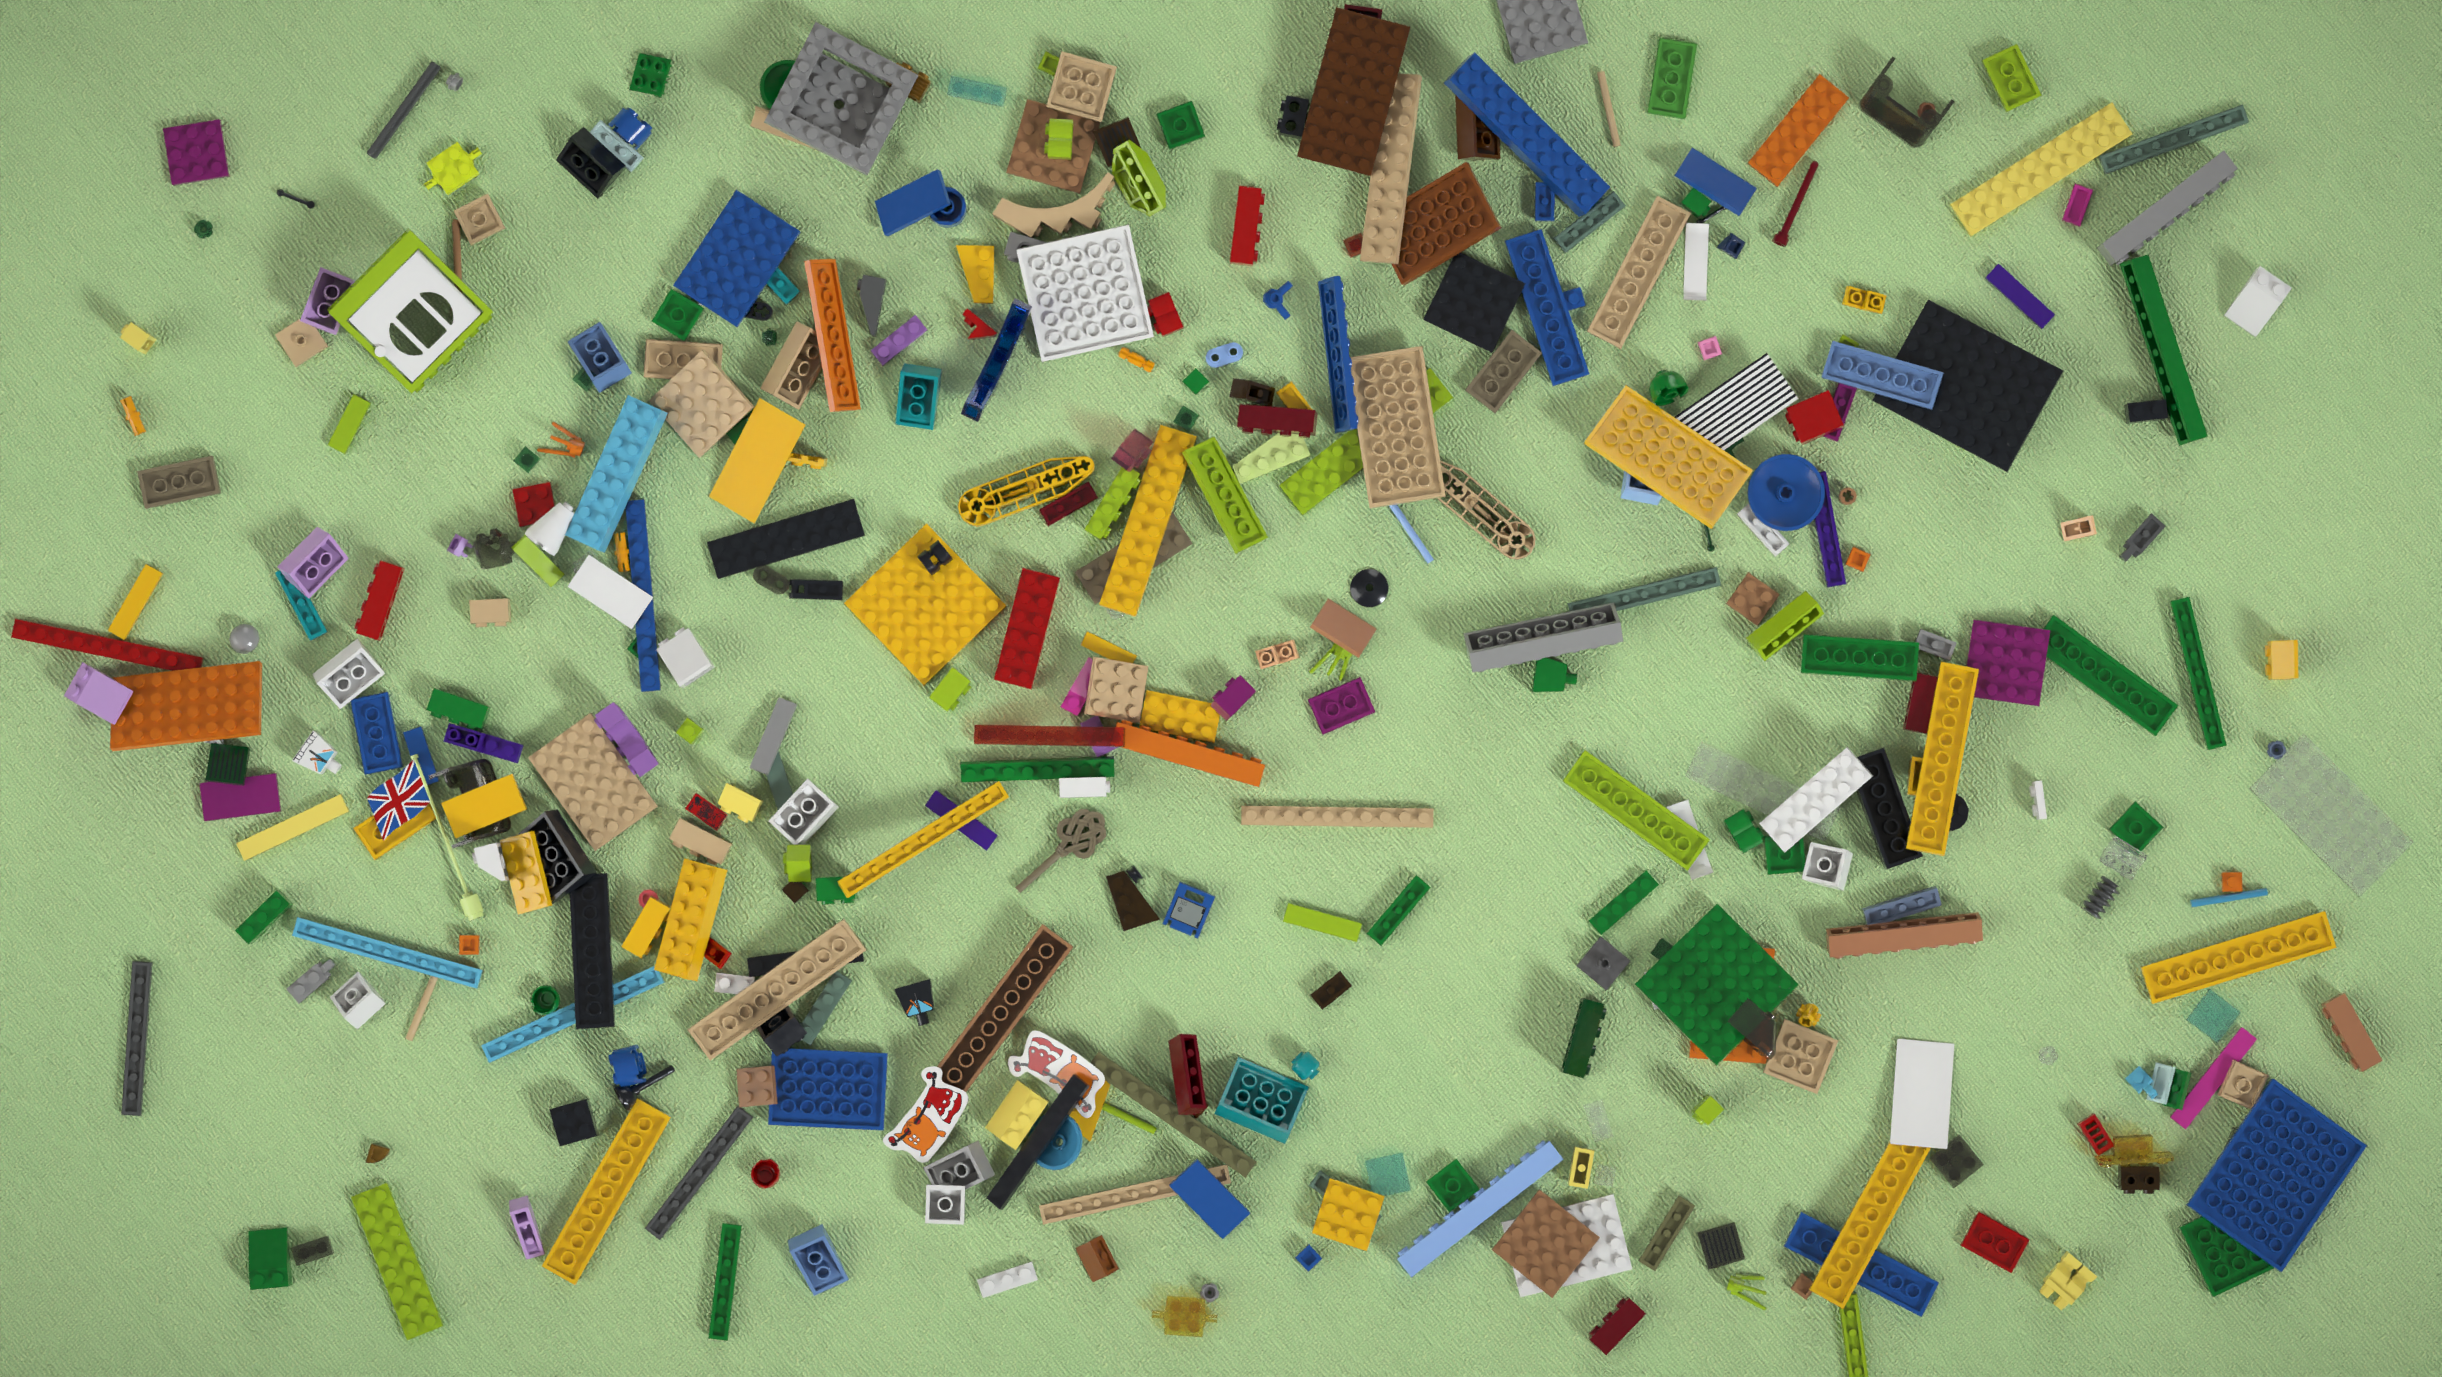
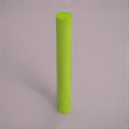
(1129, 1118)

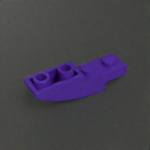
(483, 743)

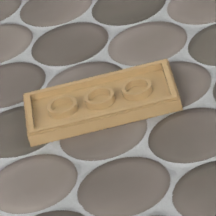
(668, 357)

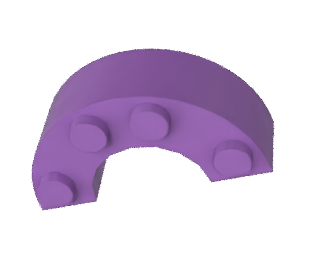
(629, 740)

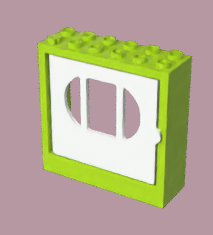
(406, 284)

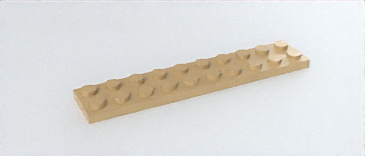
(1391, 175)
(777, 989)

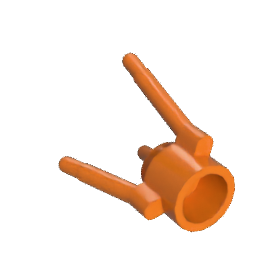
(574, 446)

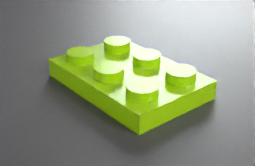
(2011, 78)

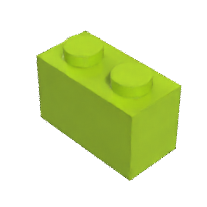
(950, 690)
(798, 863)
(1706, 1110)

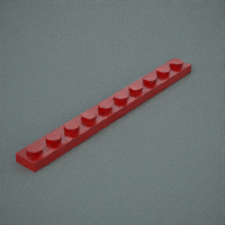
(104, 646)

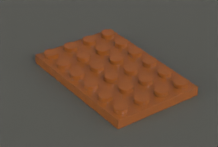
(1443, 222)

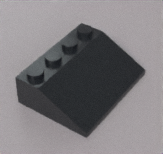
(561, 855)

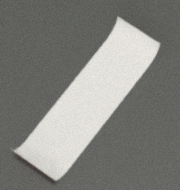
(1696, 261)
(1701, 865)

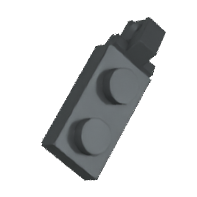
(2142, 537)

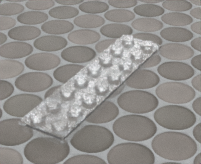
(1747, 784)

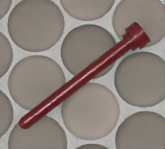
(1781, 237)

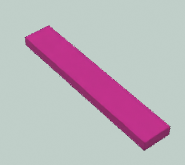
(2213, 1077)

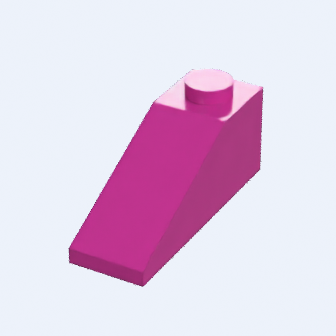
(1077, 694)

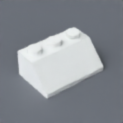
(348, 673)
(803, 813)

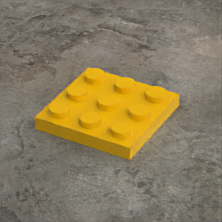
(1348, 1214)

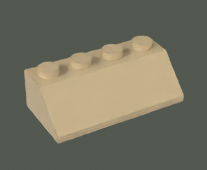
(795, 367)

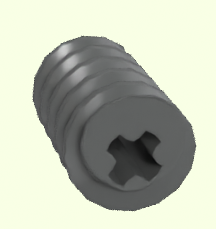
(2100, 897)

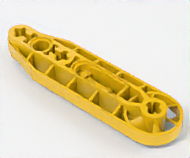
(1035, 485)

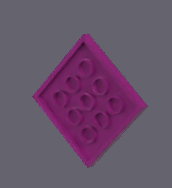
(2008, 661)

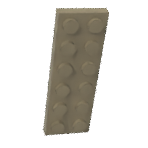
(1096, 573)

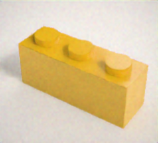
(646, 927)

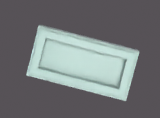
(2162, 1082)

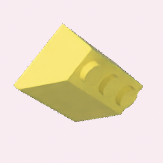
(1016, 1114)

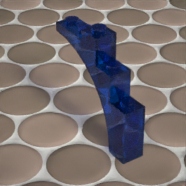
(997, 360)

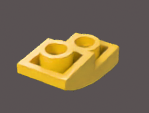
(1864, 300)

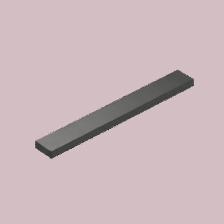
(136, 1038)
(699, 1172)

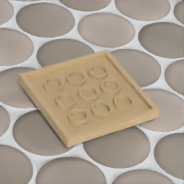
(702, 403)

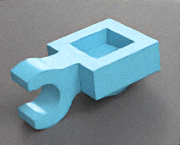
(2141, 1082)

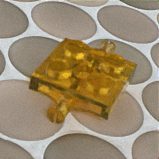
(1184, 1316)

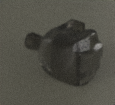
(493, 550)

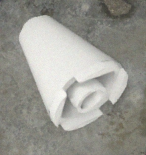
(551, 528)

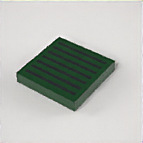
(227, 764)

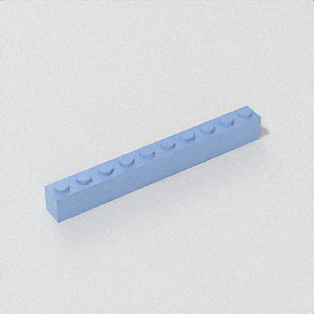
(1480, 1208)

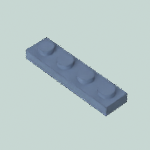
(1902, 906)

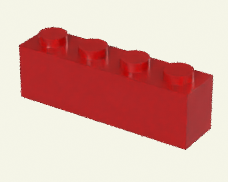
(1245, 226)
(380, 600)

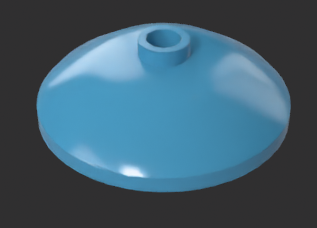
(1061, 1156)

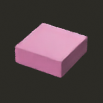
(1709, 348)

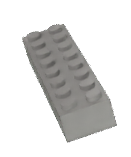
(2172, 205)
(1543, 637)

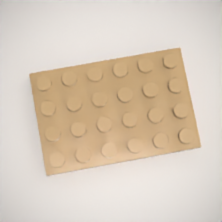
(592, 782)

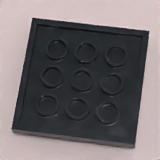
(1474, 301)

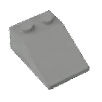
(961, 1168)

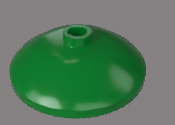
(773, 80)

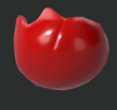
(765, 1173)

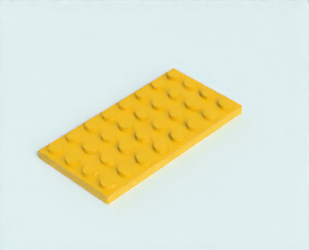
(1668, 457)

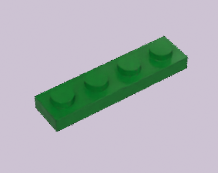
(1623, 902)
(1398, 910)

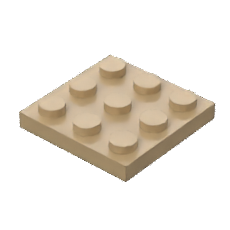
(1081, 86)
(1116, 689)
(1801, 1056)

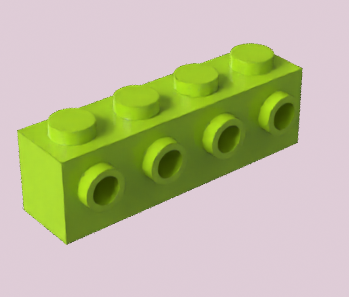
(1112, 502)
(1782, 627)

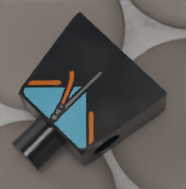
(917, 1000)

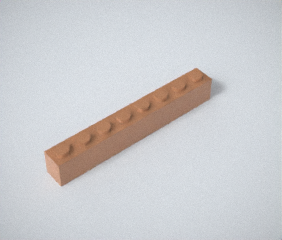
(1904, 935)

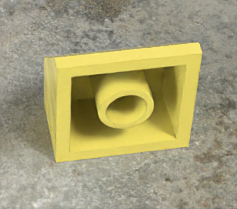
(739, 802)

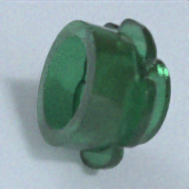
(201, 224)
(769, 337)

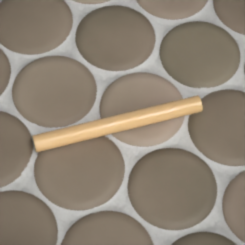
(1608, 109)
(421, 1008)

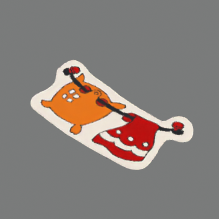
(1055, 1066)
(930, 1118)

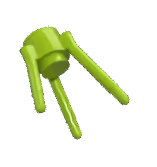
(1340, 653)
(1737, 1284)

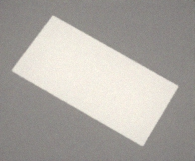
(1922, 1093)

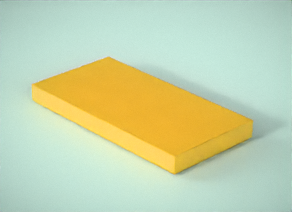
(484, 806)
(372, 839)

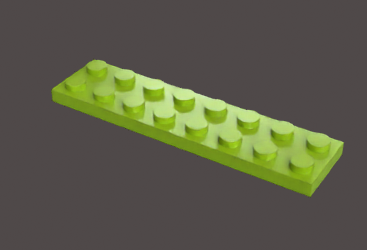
(1636, 810)
(397, 1261)

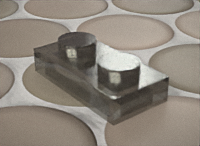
(312, 1250)

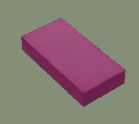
(2077, 205)

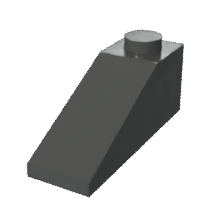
(872, 295)

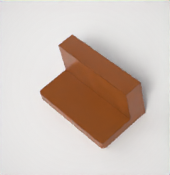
(1097, 1258)

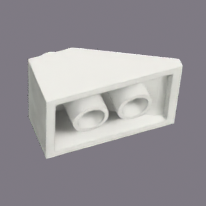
(2257, 301)

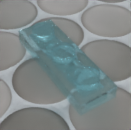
(977, 91)

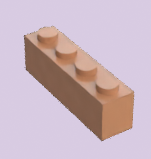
(2351, 1032)

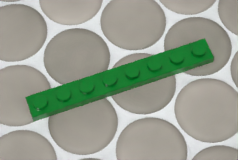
(2198, 673)
(1037, 769)

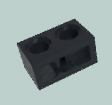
(1296, 117)

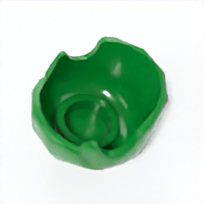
(545, 1000)

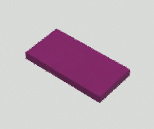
(226, 801)

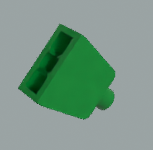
(1551, 676)

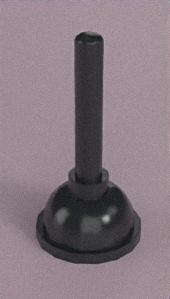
(628, 1094)

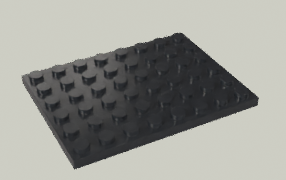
(1987, 387)

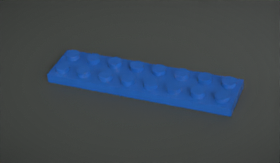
(1547, 307)
(1337, 354)
(1882, 1275)

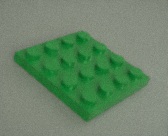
(2219, 1257)

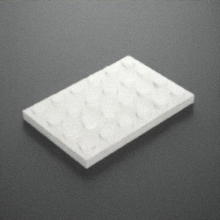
(1605, 1257)

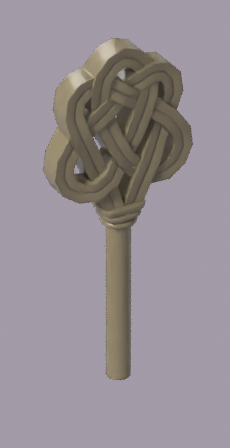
(1094, 829)

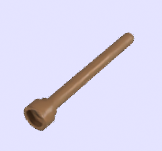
(456, 250)

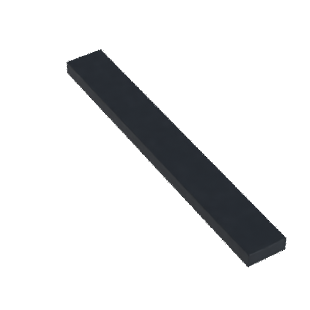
(1038, 1142)

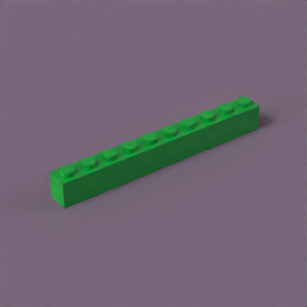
(2163, 350)

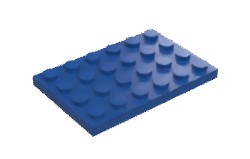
(737, 258)
(830, 1089)

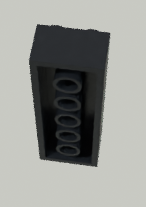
(1885, 811)

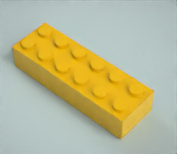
(690, 919)

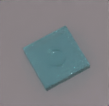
(2213, 1015)
(1388, 1174)

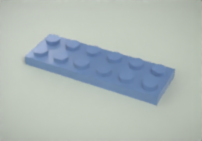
(1882, 375)

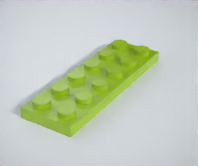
(1225, 495)

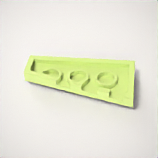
(1270, 456)

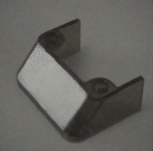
(1894, 116)
(467, 778)
(1757, 1028)

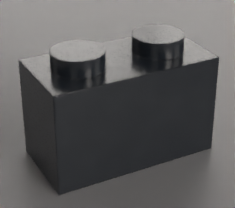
(2146, 411)

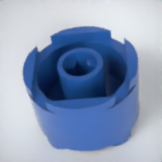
(630, 128)
(953, 216)
(628, 1066)

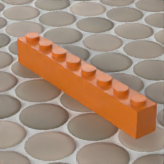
(1192, 755)

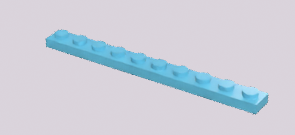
(387, 952)
(566, 1017)

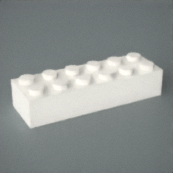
(1816, 799)

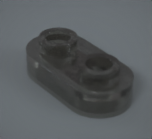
(771, 580)

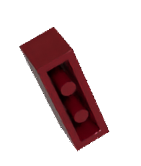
(1920, 704)
(1616, 1325)

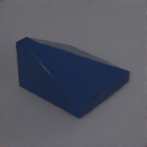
(1731, 245)

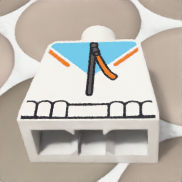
(317, 755)

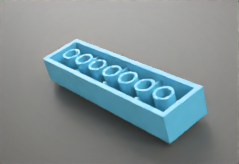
(616, 474)

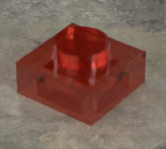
(1354, 245)

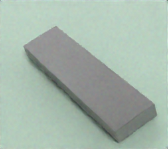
(773, 736)

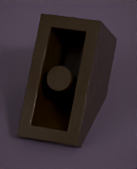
(1252, 392)

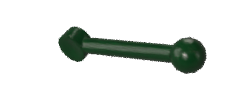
(1710, 548)

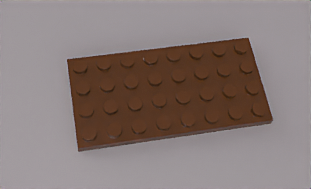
(1353, 91)

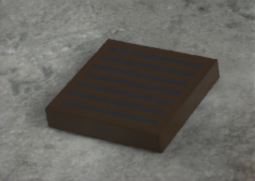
(1113, 136)

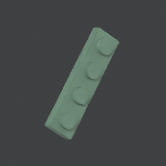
(825, 1005)

